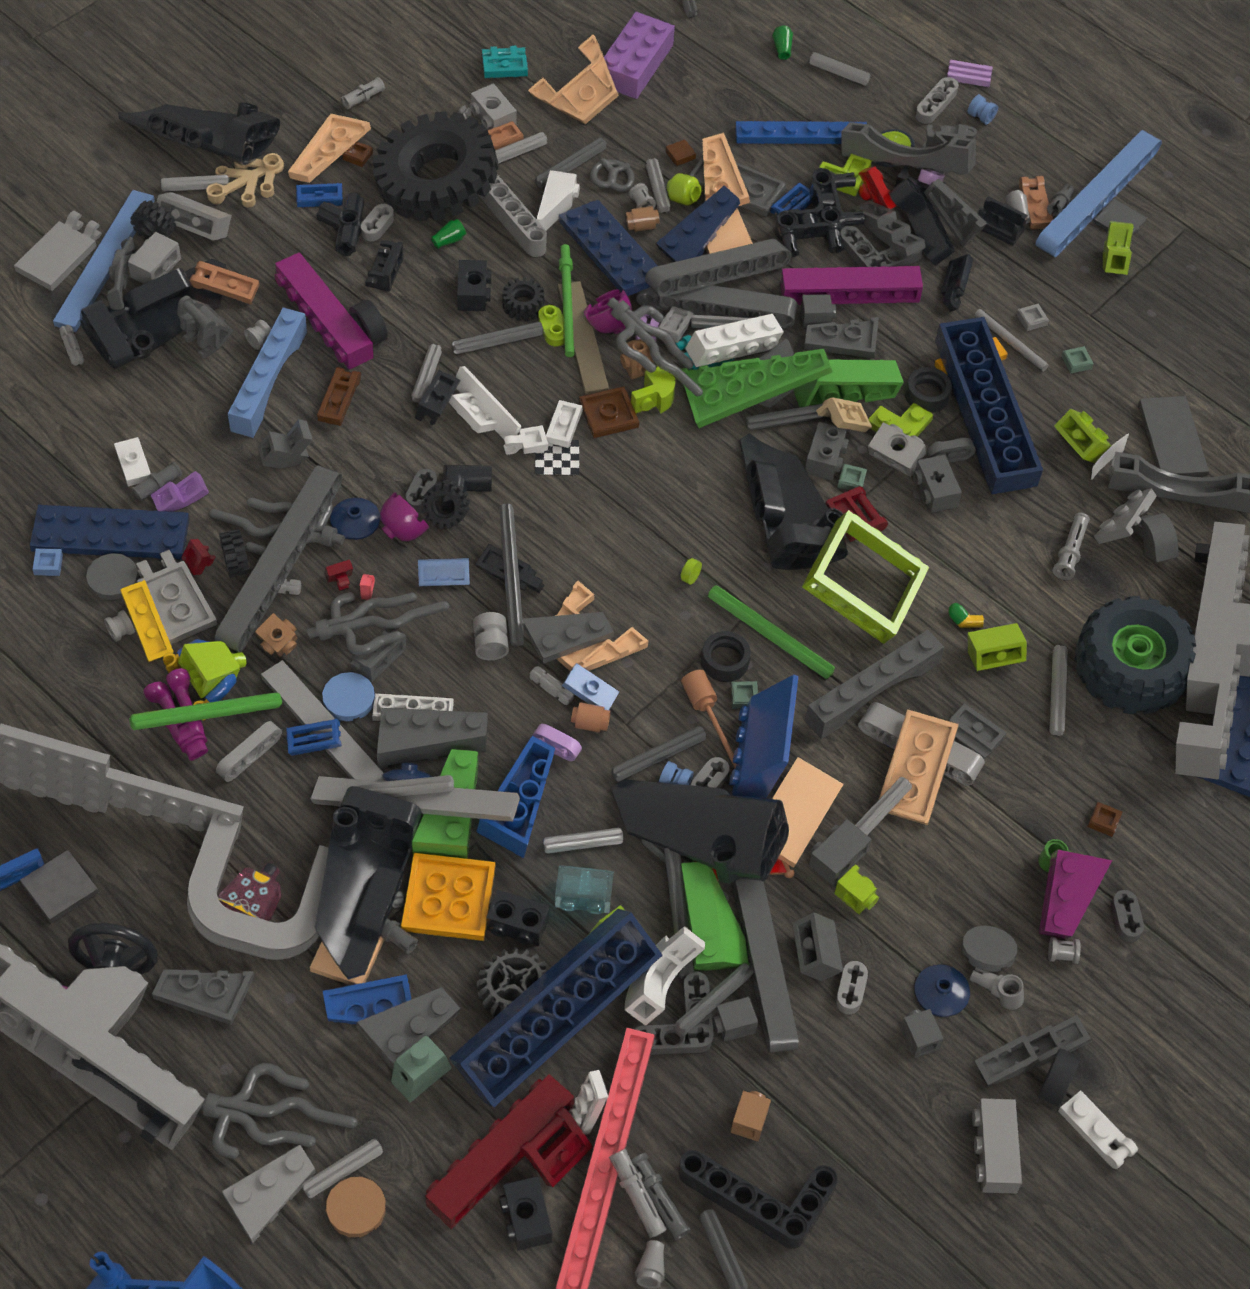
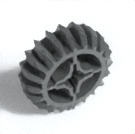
(527, 971)

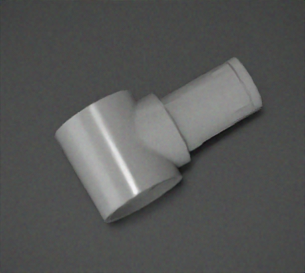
(999, 985)

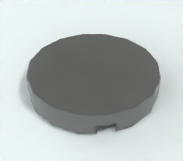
(110, 574)
(989, 948)

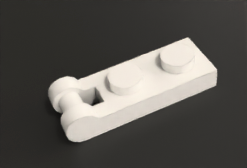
(1097, 1130)

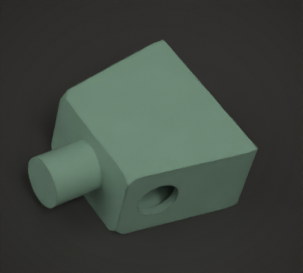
(422, 1066)

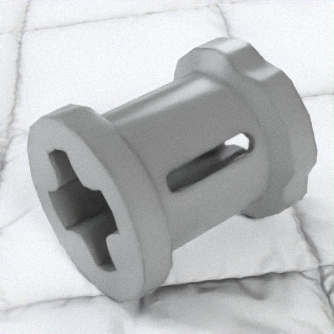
(641, 198)
(1064, 950)

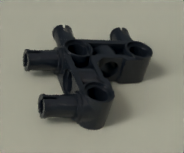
(815, 221)

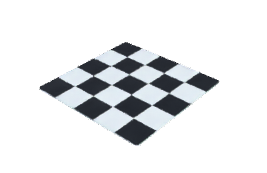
(558, 460)

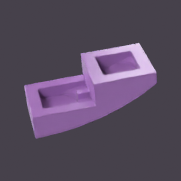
(174, 497)

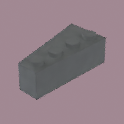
(428, 734)

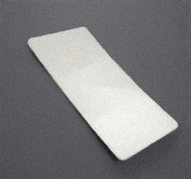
(1109, 455)

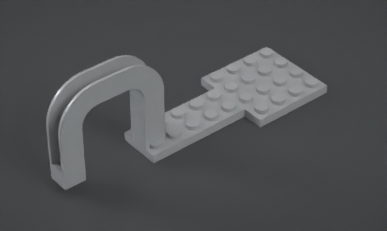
(85, 779)

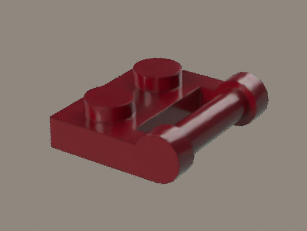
(846, 502)
(562, 1153)

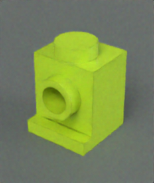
(856, 890)

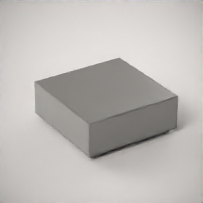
(1032, 317)

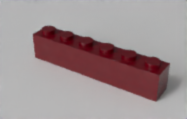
(496, 1153)

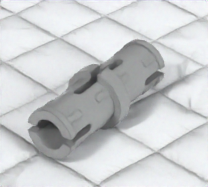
(353, 97)

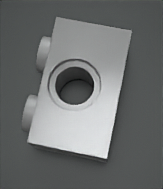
(492, 107)
(903, 460)

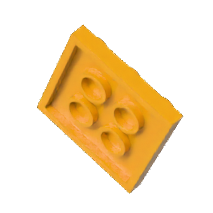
(448, 896)

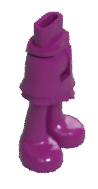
(187, 735)

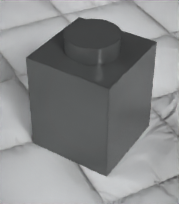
(817, 309)
(735, 1019)
(921, 1033)

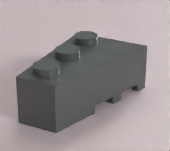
(404, 1025)

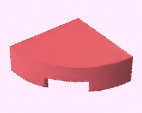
(366, 586)

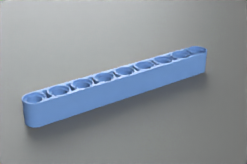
(1098, 193)

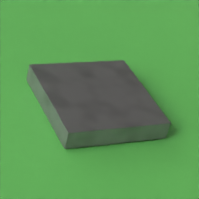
(59, 886)

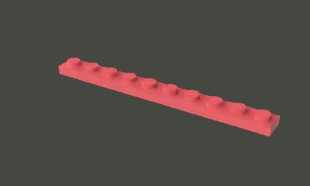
(601, 1174)

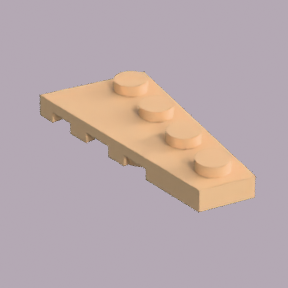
(328, 144)
(721, 168)

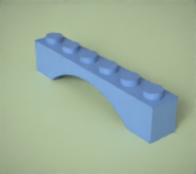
(252, 398)

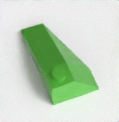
(712, 920)

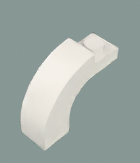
(648, 992)

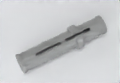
(635, 1189)

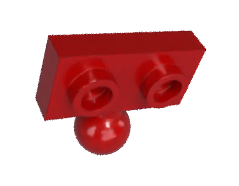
(874, 188)

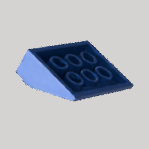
(764, 739)

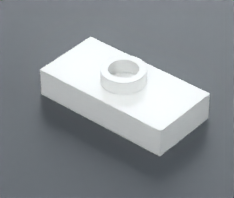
(564, 423)
(132, 461)

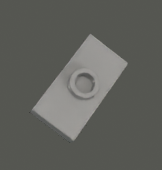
(676, 322)

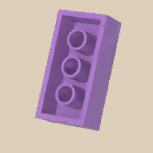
(638, 53)

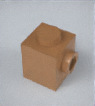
(751, 1115)

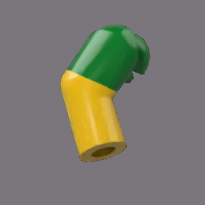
(963, 618)

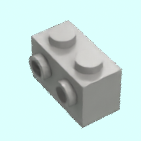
(154, 258)

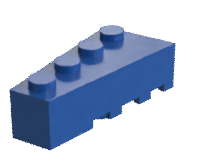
(528, 780)

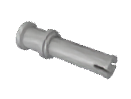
(1069, 554)

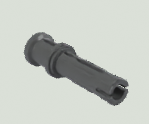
(652, 1184)

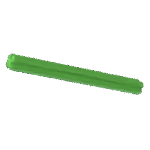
(771, 632)
(205, 711)

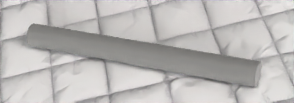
(1013, 341)

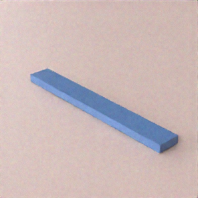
(97, 270)

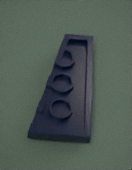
(700, 227)

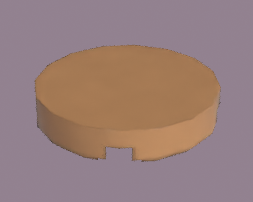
(356, 1206)

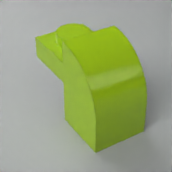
(1117, 248)
(657, 392)

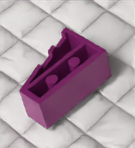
(1069, 890)

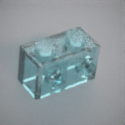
(584, 889)

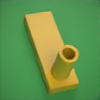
(146, 620)

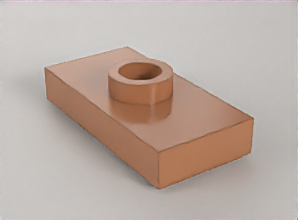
(505, 135)

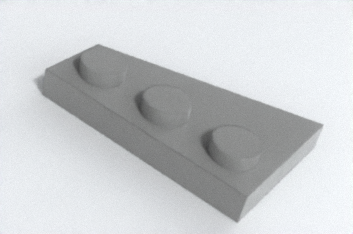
(1126, 516)
(267, 1190)

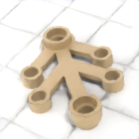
(268, 166)

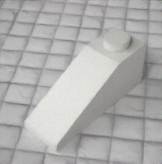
(557, 197)

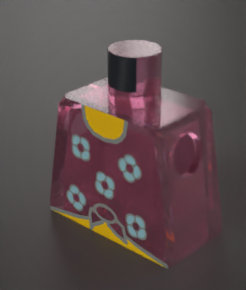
(253, 892)

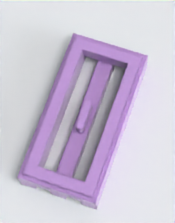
(970, 73)

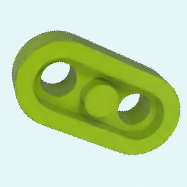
(552, 321)

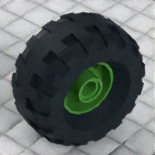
(1135, 654)

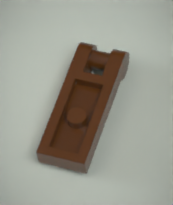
(338, 396)

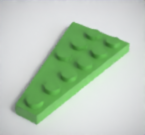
(750, 382)

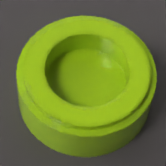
(691, 571)

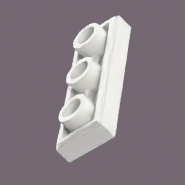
(409, 702)
(589, 1102)

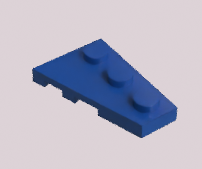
(366, 999)

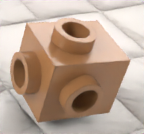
(633, 367)
(271, 629)

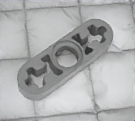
(937, 92)
(248, 751)

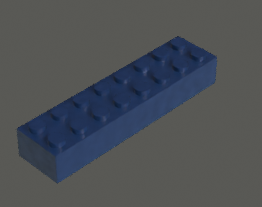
(988, 405)
(555, 1007)

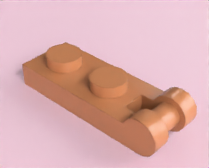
(1036, 201)
(224, 282)

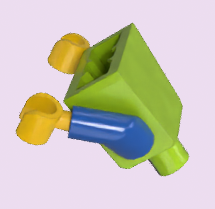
(210, 666)

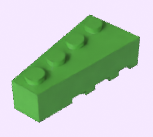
(853, 381)
(449, 834)

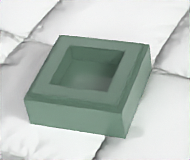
(1077, 359)
(851, 477)
(742, 692)

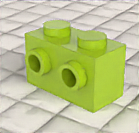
(1082, 435)
(997, 646)

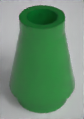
(783, 41)
(449, 234)

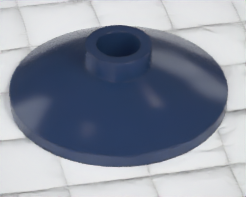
(358, 525)
(407, 771)
(942, 1001)

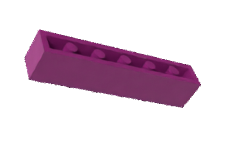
(854, 284)
(324, 311)

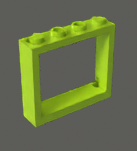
(847, 603)

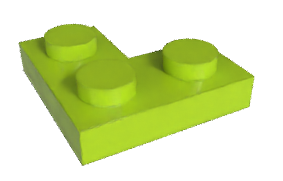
(854, 164)
(911, 422)

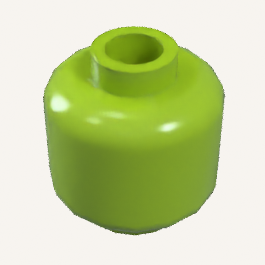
(683, 189)

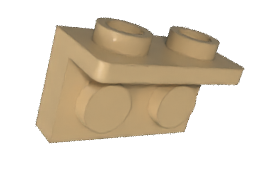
(845, 414)

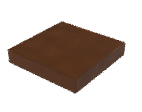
(609, 412)

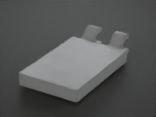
(59, 252)
(177, 598)

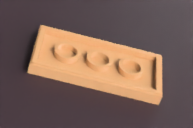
(922, 760)
(806, 799)

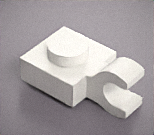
(530, 439)

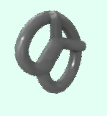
(612, 176)

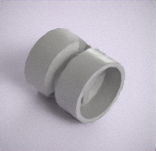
(490, 636)

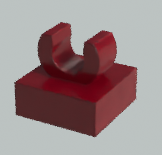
(197, 557)
(339, 572)

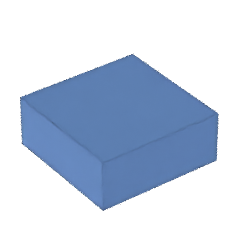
(47, 562)

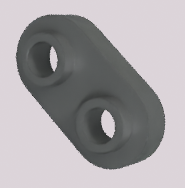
(955, 450)

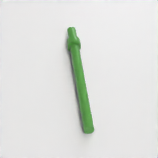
(566, 267)

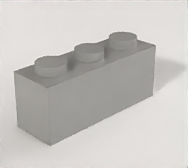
(195, 216)
(997, 1146)

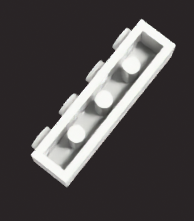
(734, 340)

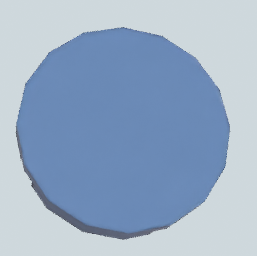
(348, 696)

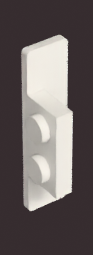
(480, 407)

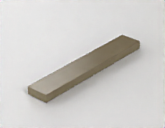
(585, 344)

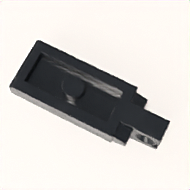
(956, 281)
(492, 563)

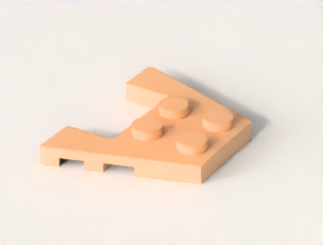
(586, 92)
(602, 652)

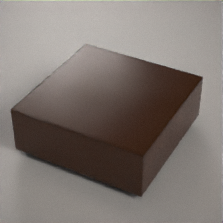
(680, 152)
(358, 154)
(1105, 819)

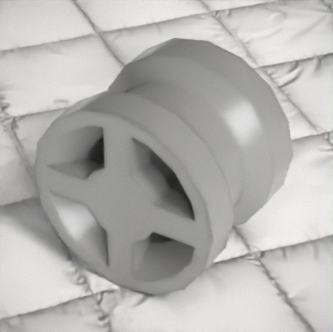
(258, 334)
(119, 625)

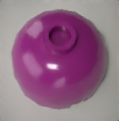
(600, 314)
(401, 519)

